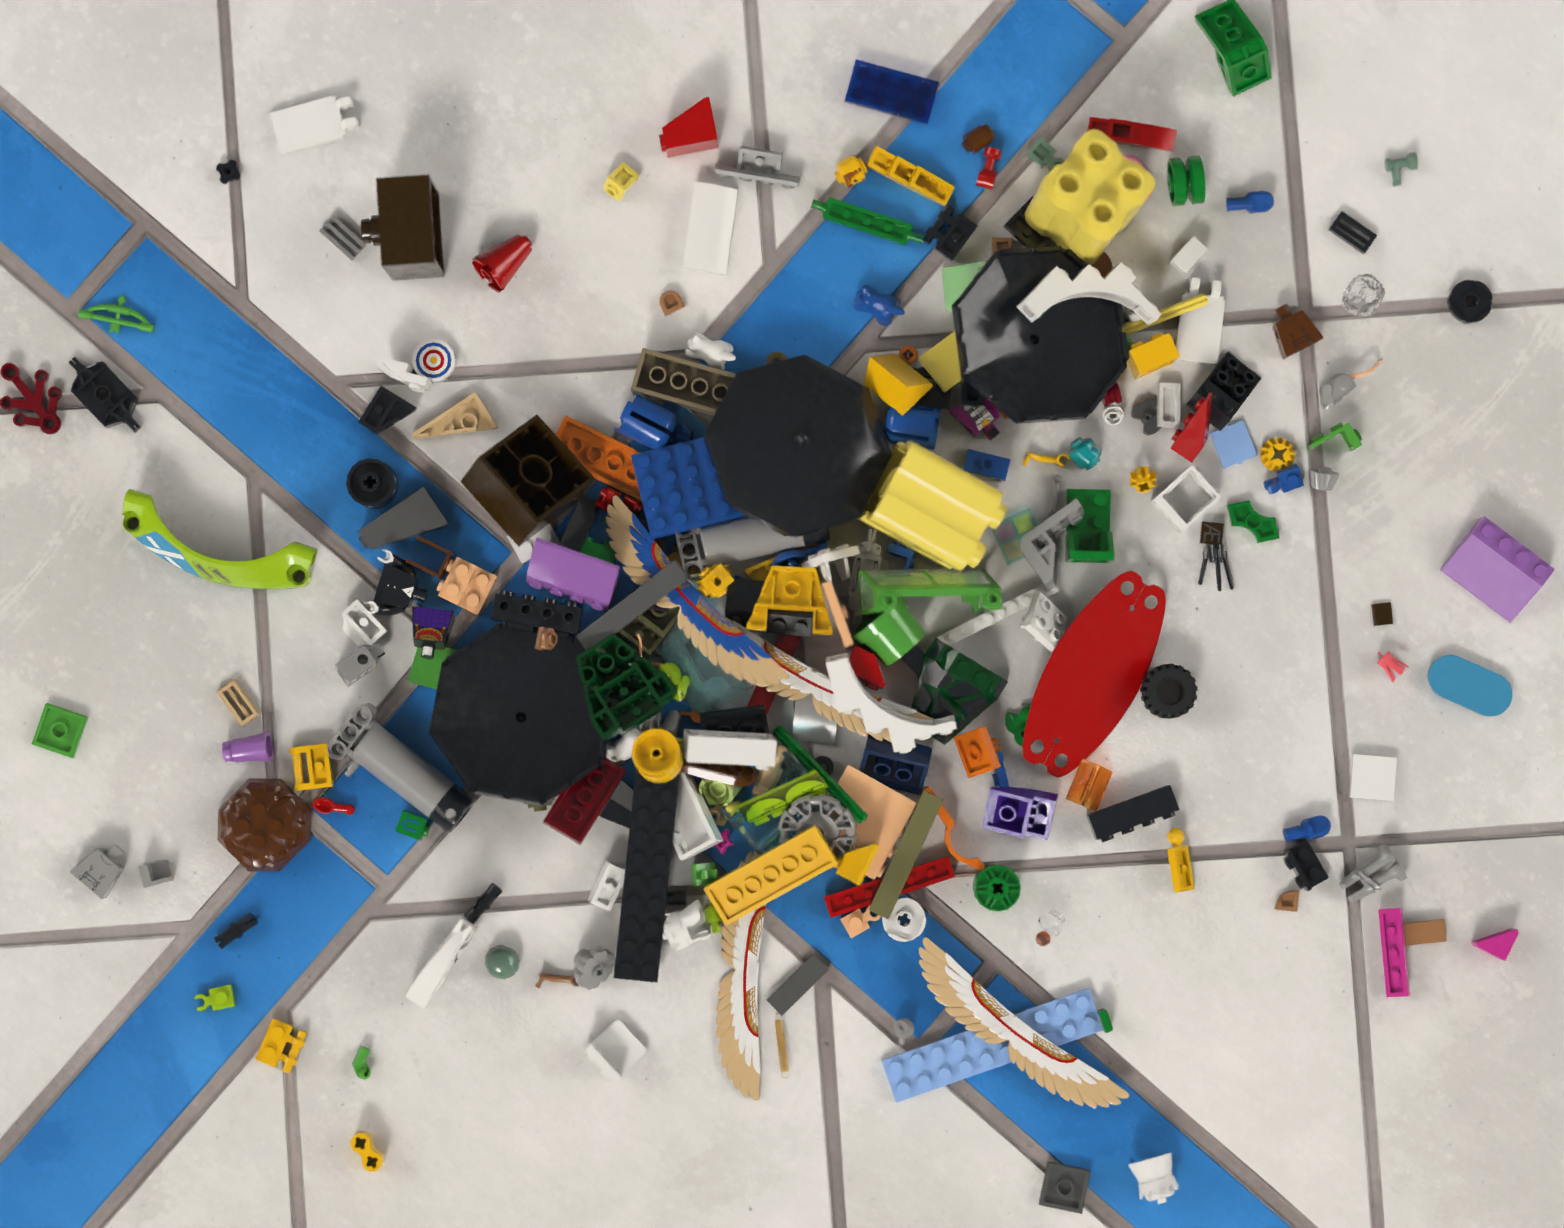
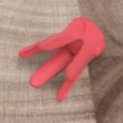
(1389, 661)

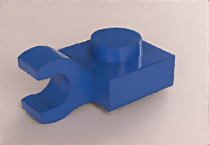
(1287, 479)
(1000, 777)

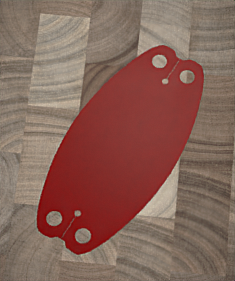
(1094, 674)

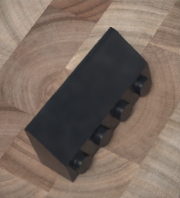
(743, 596)

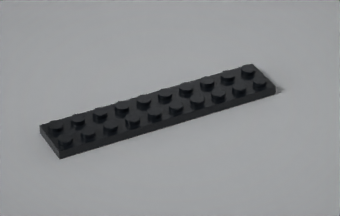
(646, 879)

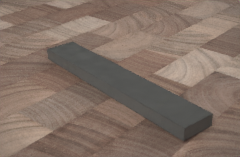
(633, 605)

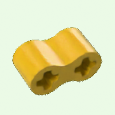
(367, 1151)

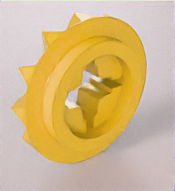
(1279, 444)

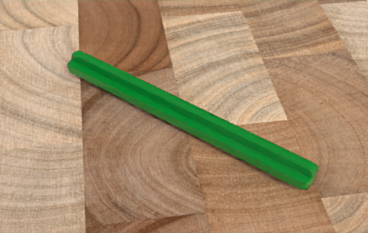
(810, 764)

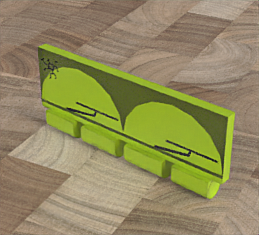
(778, 799)

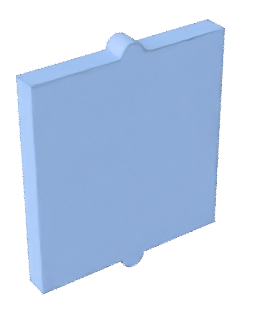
(1233, 444)

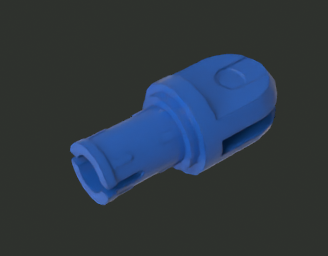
(1253, 202)
(1310, 828)

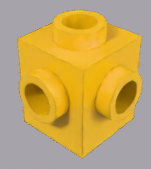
(713, 581)

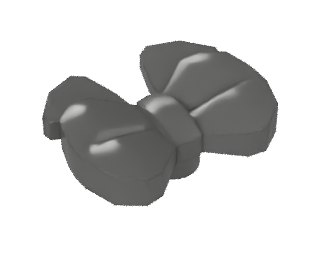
(1143, 412)

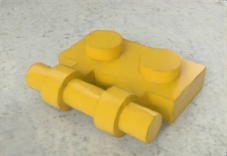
(274, 1044)

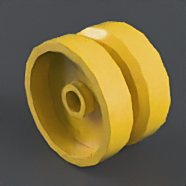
(660, 768)

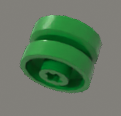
(1186, 180)

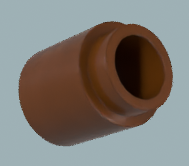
(977, 139)

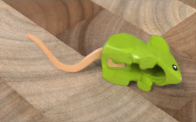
(673, 673)

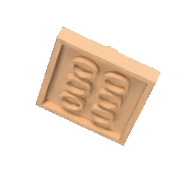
(839, 614)

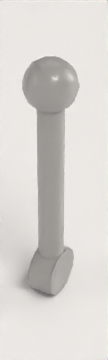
(1057, 479)

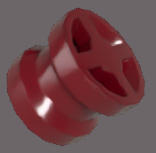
(1113, 395)

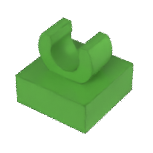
(703, 873)

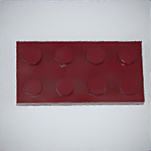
(583, 802)

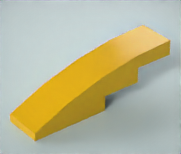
(910, 176)

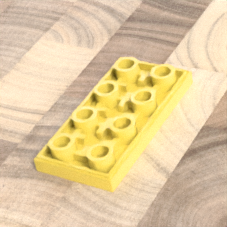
(943, 363)

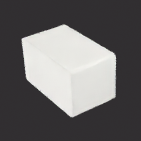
(1188, 255)

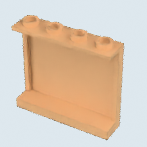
(885, 820)

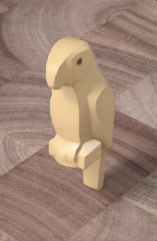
(768, 779)

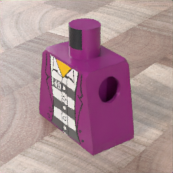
(977, 418)

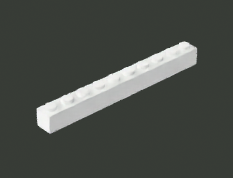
(992, 617)

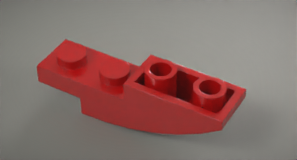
(1135, 133)

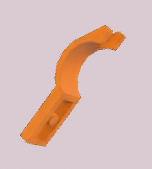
(949, 823)

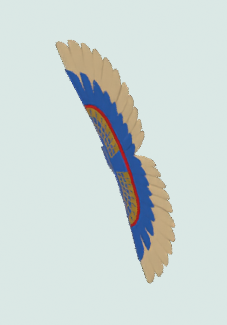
(697, 617)

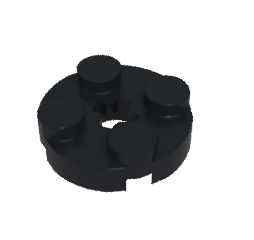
(1468, 314)

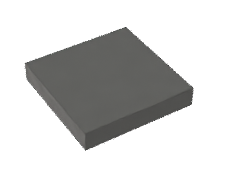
(1064, 1187)

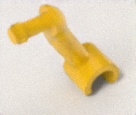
(1041, 458)

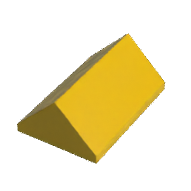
(895, 382)

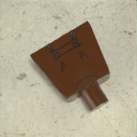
(1294, 331)

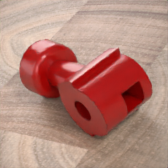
(987, 176)

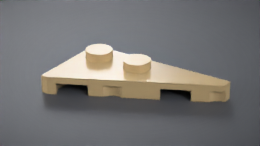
(464, 417)

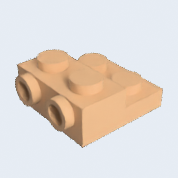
(466, 585)

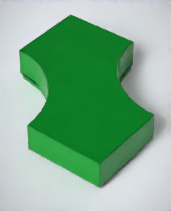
(1244, 516)

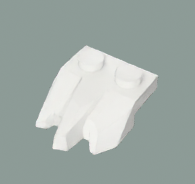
(403, 373)

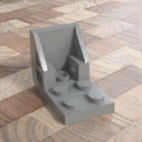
(1045, 560)

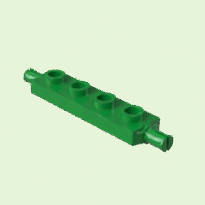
(867, 221)

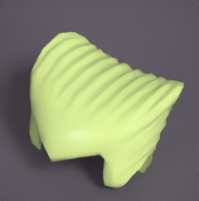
(718, 792)

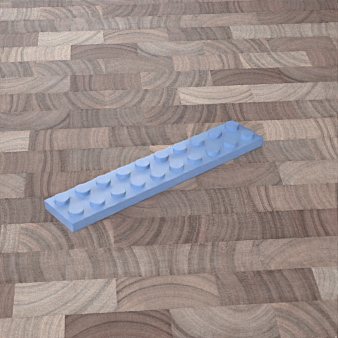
(968, 1055)

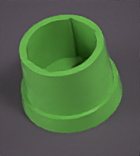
(889, 633)

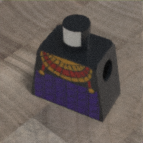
(431, 629)

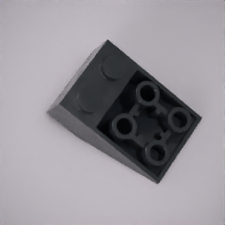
(1230, 386)

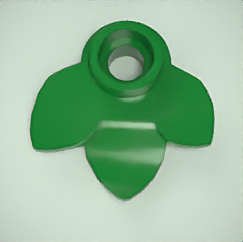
(1016, 723)

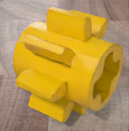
(1142, 479)

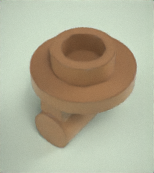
(546, 639)

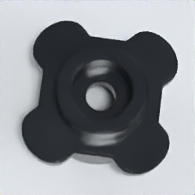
(233, 175)

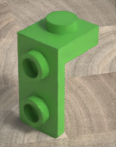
(1350, 436)

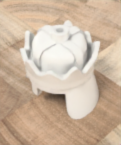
(686, 926)
(1155, 1178)

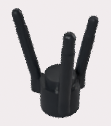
(1216, 554)

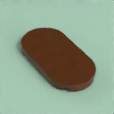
(726, 773)

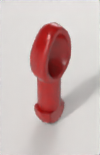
(326, 805)

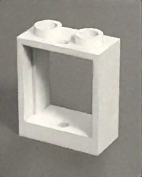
(1170, 514)

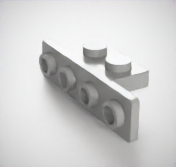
(758, 165)

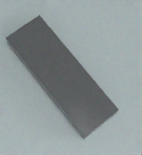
(797, 985)

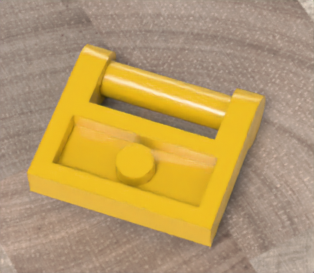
(318, 767)

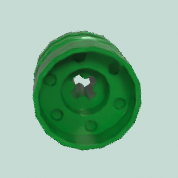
(983, 887)

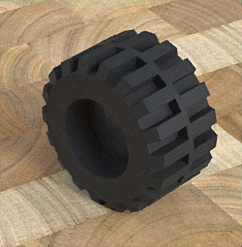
(1187, 686)

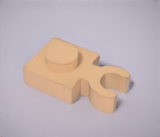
(857, 921)

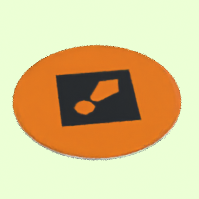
(908, 354)

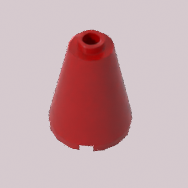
(502, 261)

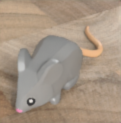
(1340, 386)

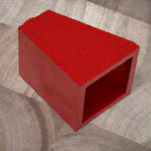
(690, 131)

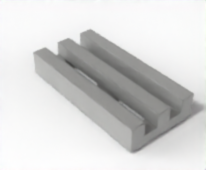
(328, 225)

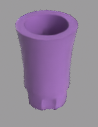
(249, 749)

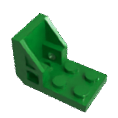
(1237, 46)
(1091, 537)

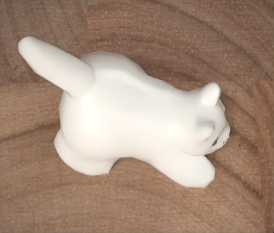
(713, 352)
(620, 750)

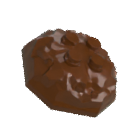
(264, 825)

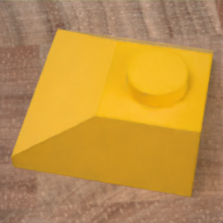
(856, 863)

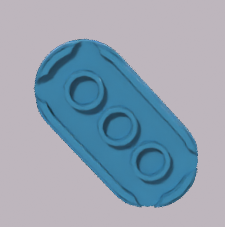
(1469, 685)

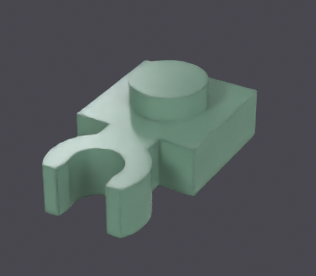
(1043, 154)

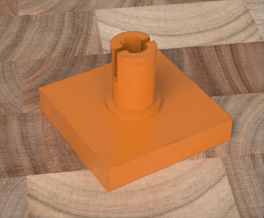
(977, 751)

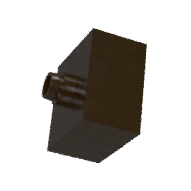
(407, 227)
(527, 480)

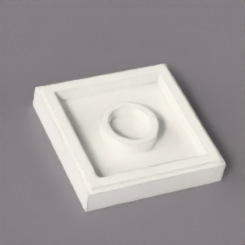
(1373, 777)

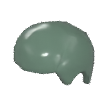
(502, 962)

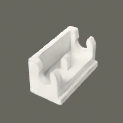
(607, 886)

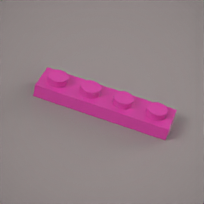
(1394, 952)

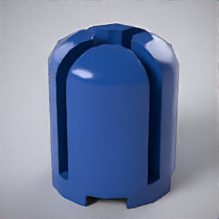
(650, 413)
(916, 425)

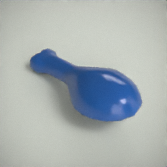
(795, 556)

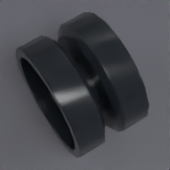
(360, 477)

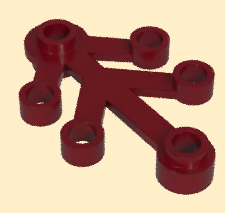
(34, 401)

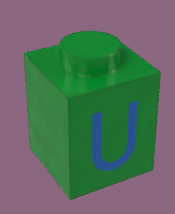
(413, 825)

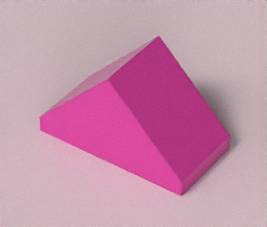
(1498, 944)

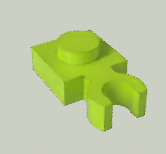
(219, 998)

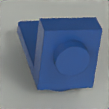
(901, 551)

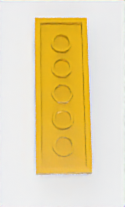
(771, 875)

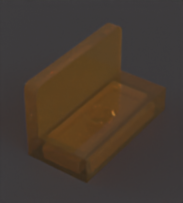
(1089, 785)

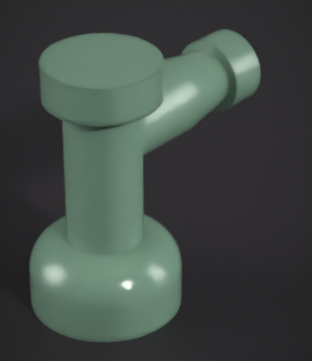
(1394, 166)

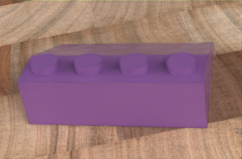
(1497, 569)
(572, 575)

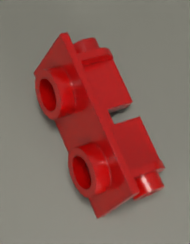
(606, 498)

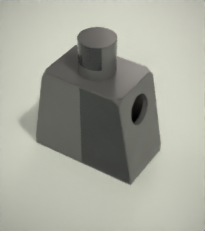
(619, 805)

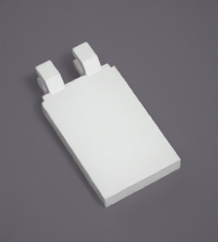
(312, 124)
(1201, 328)

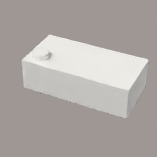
(729, 748)

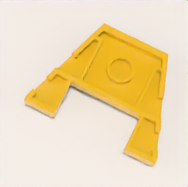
(791, 590)

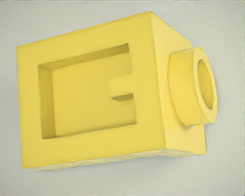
(620, 181)

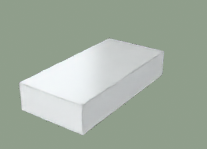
(1168, 405)

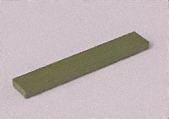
(906, 854)

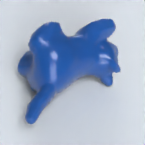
(881, 306)

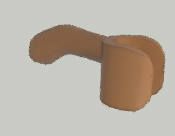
(556, 978)

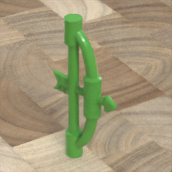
(116, 322)

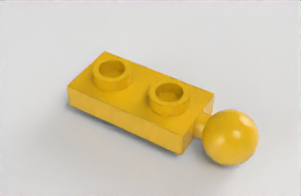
(1179, 862)

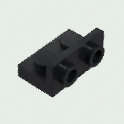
(1305, 865)

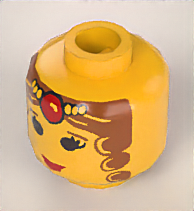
(850, 171)

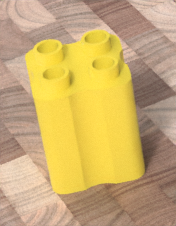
(1089, 197)
(933, 507)

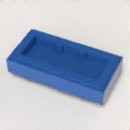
(986, 464)

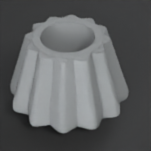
(1323, 478)

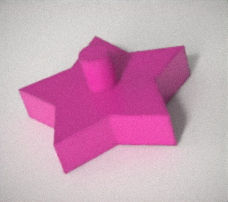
(722, 846)

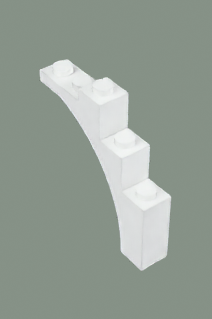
(1088, 283)
(902, 729)

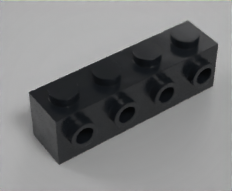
(537, 613)

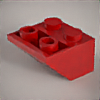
(867, 668)

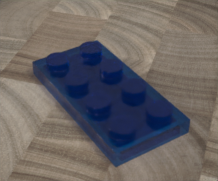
(891, 92)

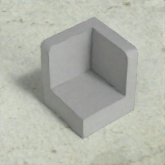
(155, 873)

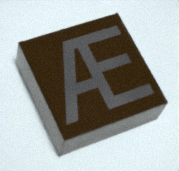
(1211, 533)

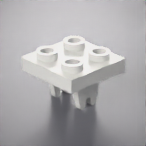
(828, 557)
(1044, 621)

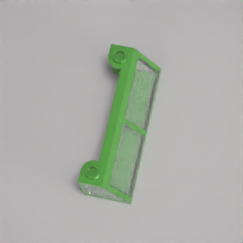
(881, 588)

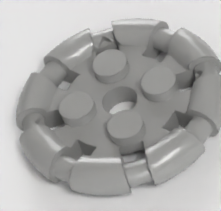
(823, 820)

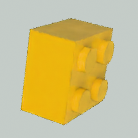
(1153, 355)

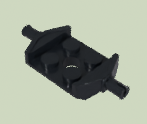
(116, 407)

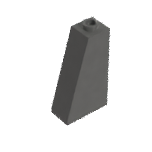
(406, 520)

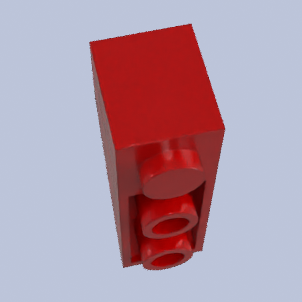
(1195, 434)

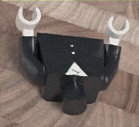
(396, 587)

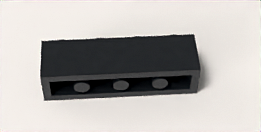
(1133, 812)

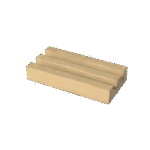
(249, 718)

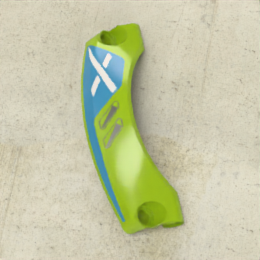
(264, 573)

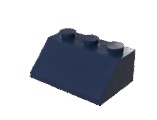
(896, 769)

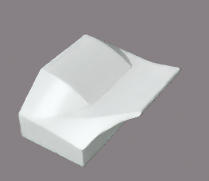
(361, 627)

